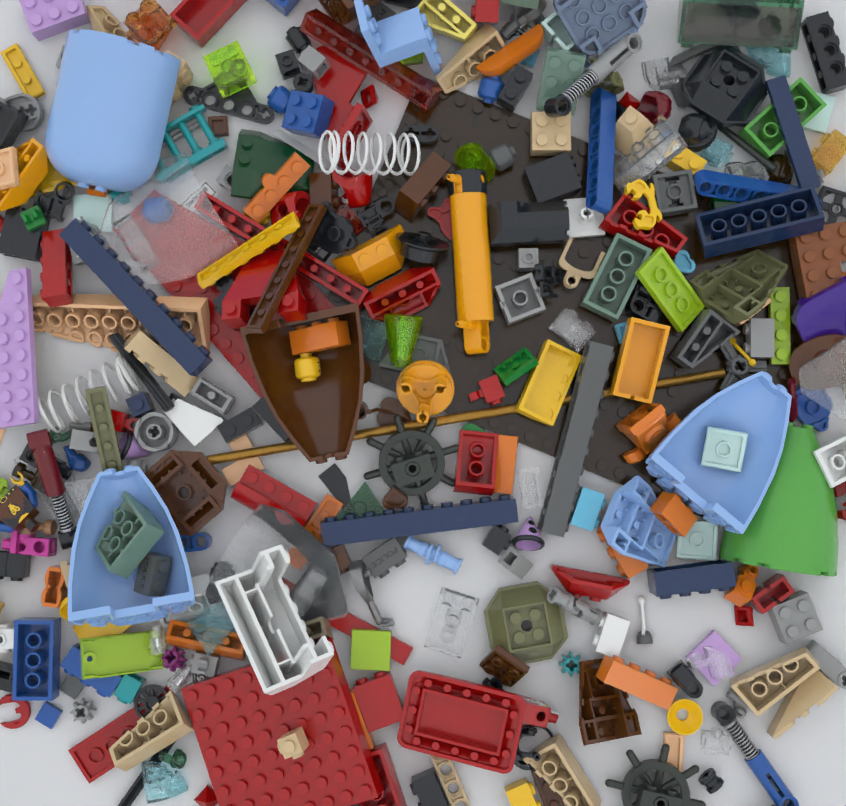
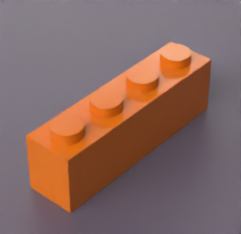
(181, 636)
(637, 682)

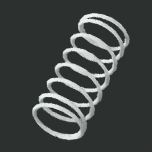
(382, 149)
(57, 418)

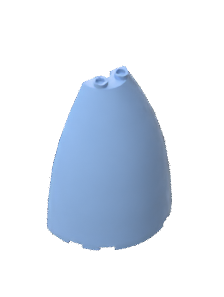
(720, 494)
(105, 597)

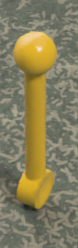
(751, 362)

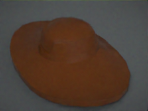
(811, 349)

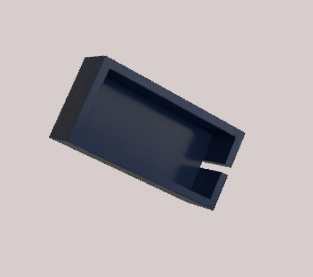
(690, 578)

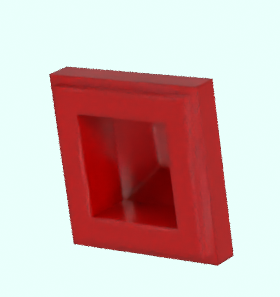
(369, 96)
(628, 100)
(744, 615)
(206, 797)

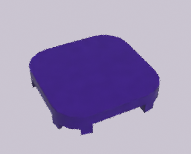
(822, 312)

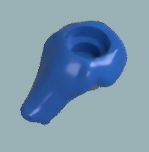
(75, 460)

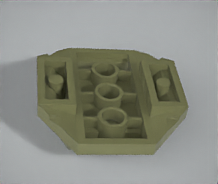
(525, 602)

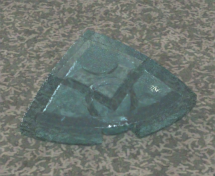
(775, 62)
(373, 338)
(161, 782)

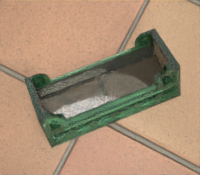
(740, 23)

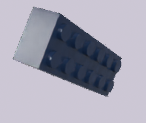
(759, 221)

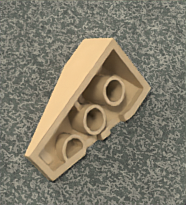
(463, 65)

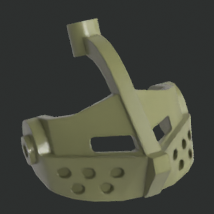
(616, 80)

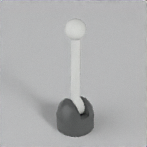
(643, 636)

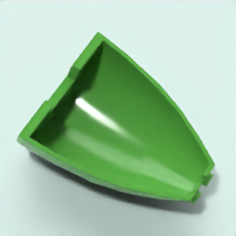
(796, 518)

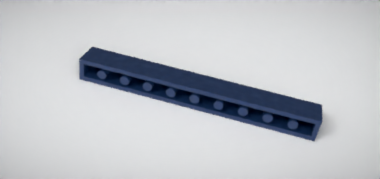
(136, 297)
(419, 521)

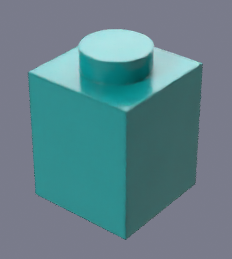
(129, 687)

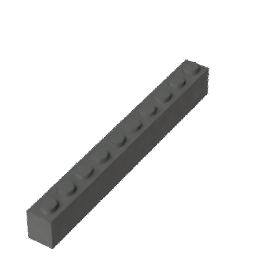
(575, 438)

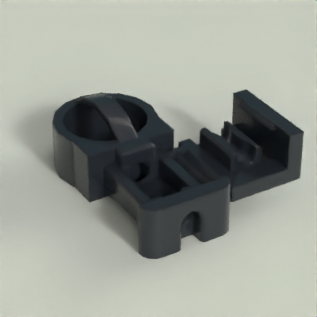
(52, 203)

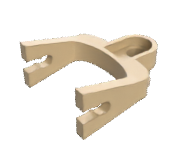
(575, 273)

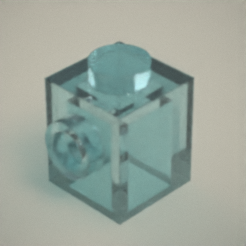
(718, 153)

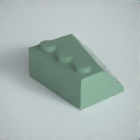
(128, 536)

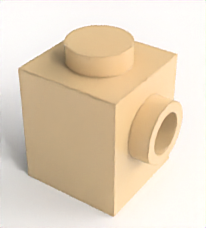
(293, 743)

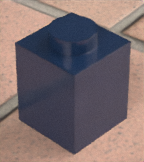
(140, 405)

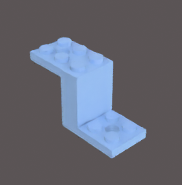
(398, 36)

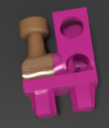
(28, 544)

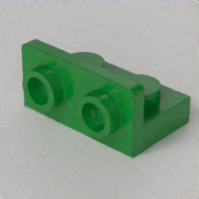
(515, 366)

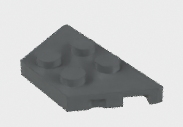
(425, 349)

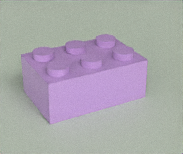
(53, 17)

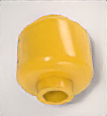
(307, 367)

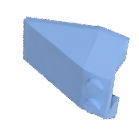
(634, 528)

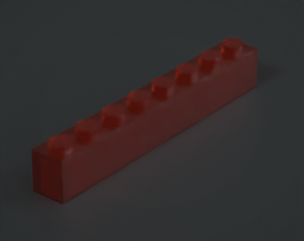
(356, 51)

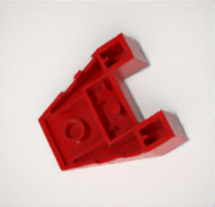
(250, 286)

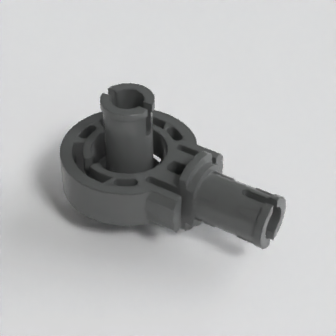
(522, 17)

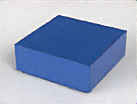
(48, 715)

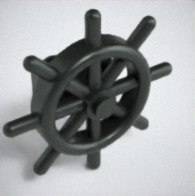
(414, 465)
(655, 792)

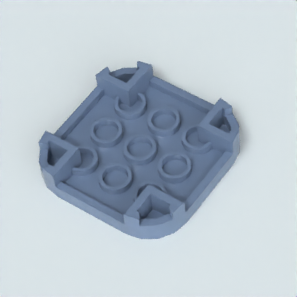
(599, 23)

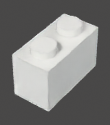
(610, 634)

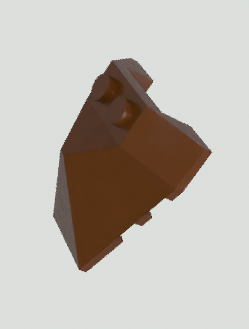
(603, 708)

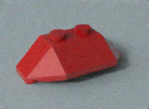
(403, 293)
(589, 583)

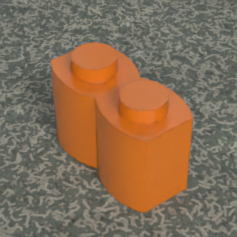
(55, 587)

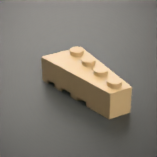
(159, 360)
(775, 679)

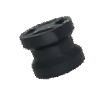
(304, 87)
(711, 780)

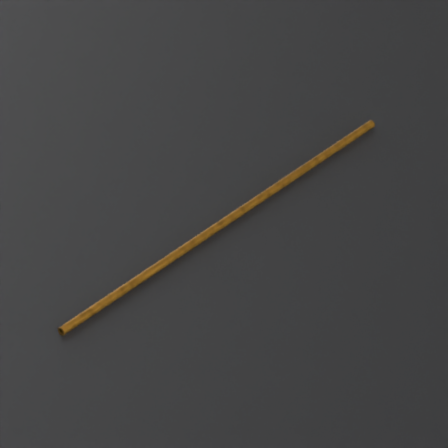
(449, 419)

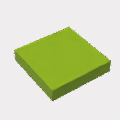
(370, 649)

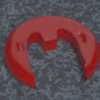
(24, 709)

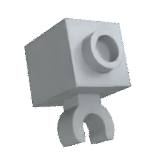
(203, 664)

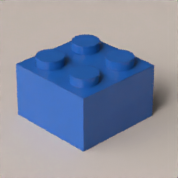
(307, 114)

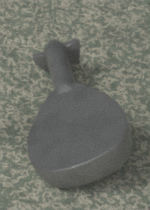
(361, 581)

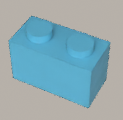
(587, 509)

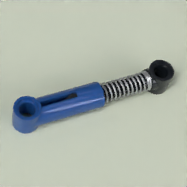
(754, 757)

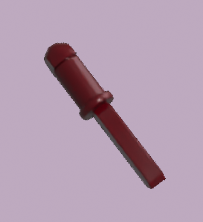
(794, 405)

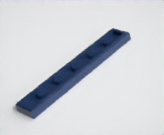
(792, 132)

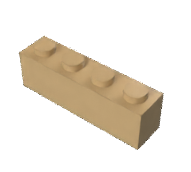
(153, 733)
(563, 773)

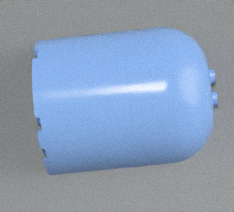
(109, 110)

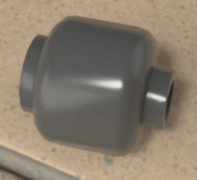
(502, 156)

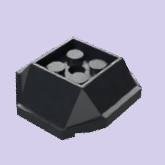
(721, 103)

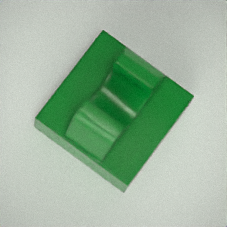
(33, 218)

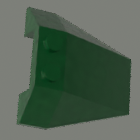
(259, 155)

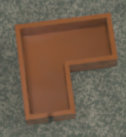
(818, 258)

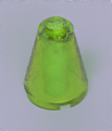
(402, 336)

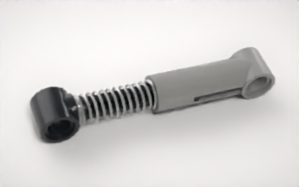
(594, 75)

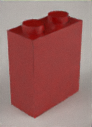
(378, 700)

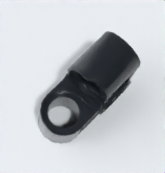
(648, 311)
(684, 678)

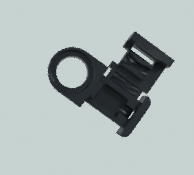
(373, 218)
(549, 276)

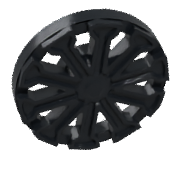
(150, 699)

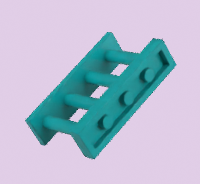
(198, 155)

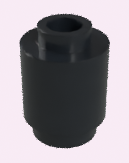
(297, 39)

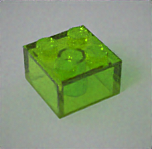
(230, 69)

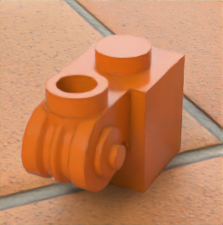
(744, 586)

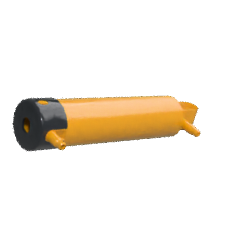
(471, 257)

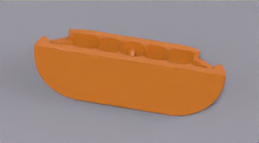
(513, 53)

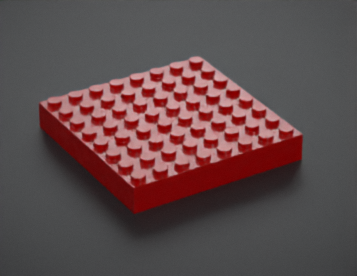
(241, 729)

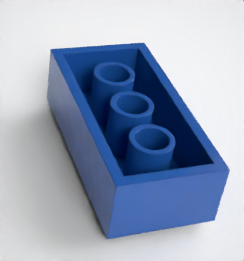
(36, 659)

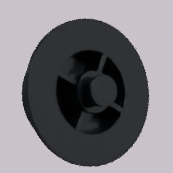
(421, 246)

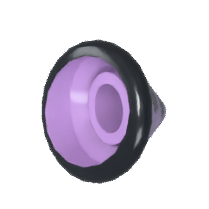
(130, 447)
(528, 537)

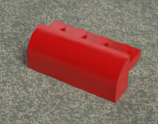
(260, 488)

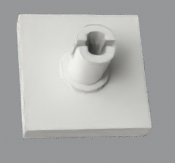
(582, 220)

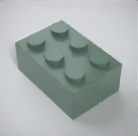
(559, 72)

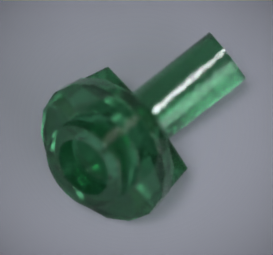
(56, 437)
(177, 760)

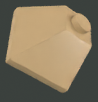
(629, 129)

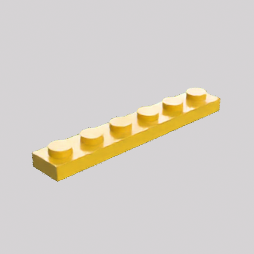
(248, 250)

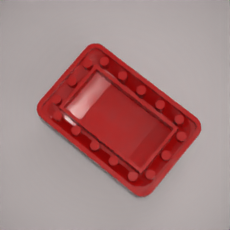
(461, 721)

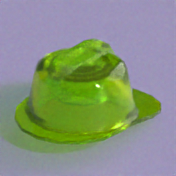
(473, 156)

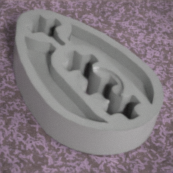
(27, 101)

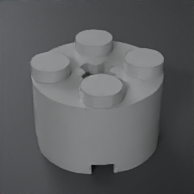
(150, 441)

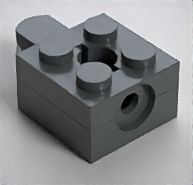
(673, 193)

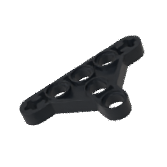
(240, 99)

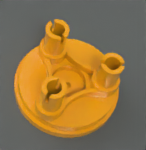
(425, 388)

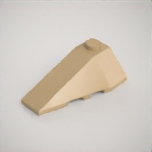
(105, 22)
(797, 702)

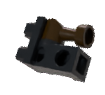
(34, 478)

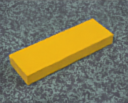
(22, 71)

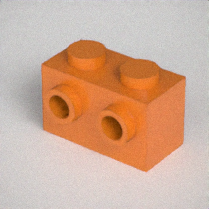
(673, 513)

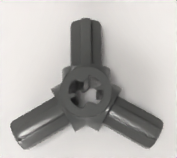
(734, 359)

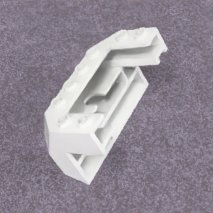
(271, 624)

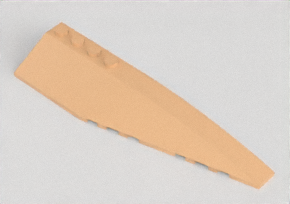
(98, 316)

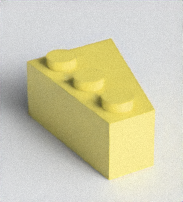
(448, 19)

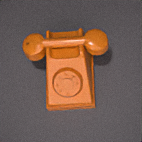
(646, 429)

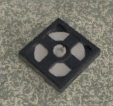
(833, 204)

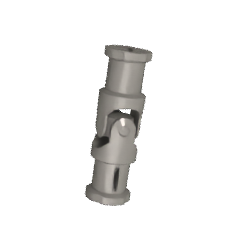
(574, 606)

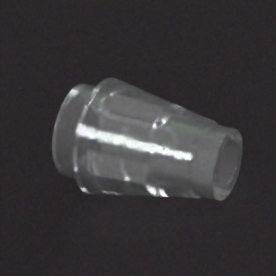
(157, 641)
(179, 679)

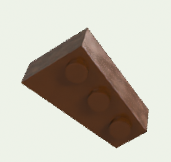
(422, 185)

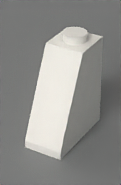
(193, 420)

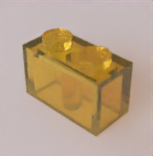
(830, 151)

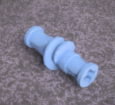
(433, 554)

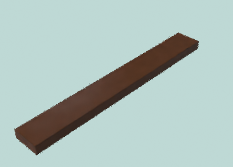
(285, 269)

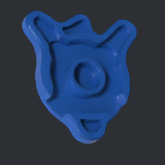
(811, 412)

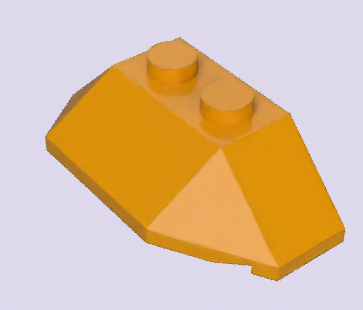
(31, 169)
(373, 258)

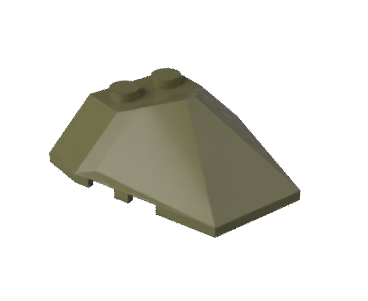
(739, 287)

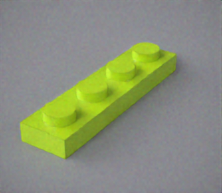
(780, 310)

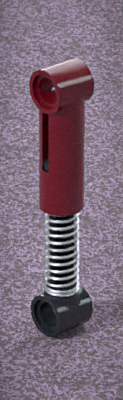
(53, 484)

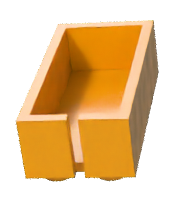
(639, 360)

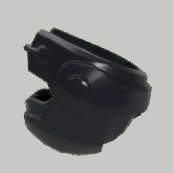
(697, 131)

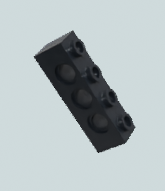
(821, 62)

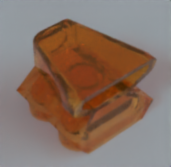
(150, 24)

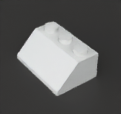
(192, 611)

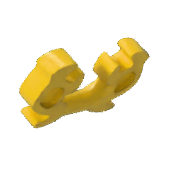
(646, 220)

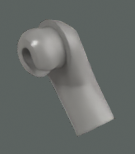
(740, 706)

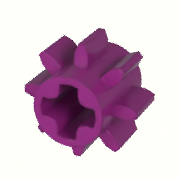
(178, 662)

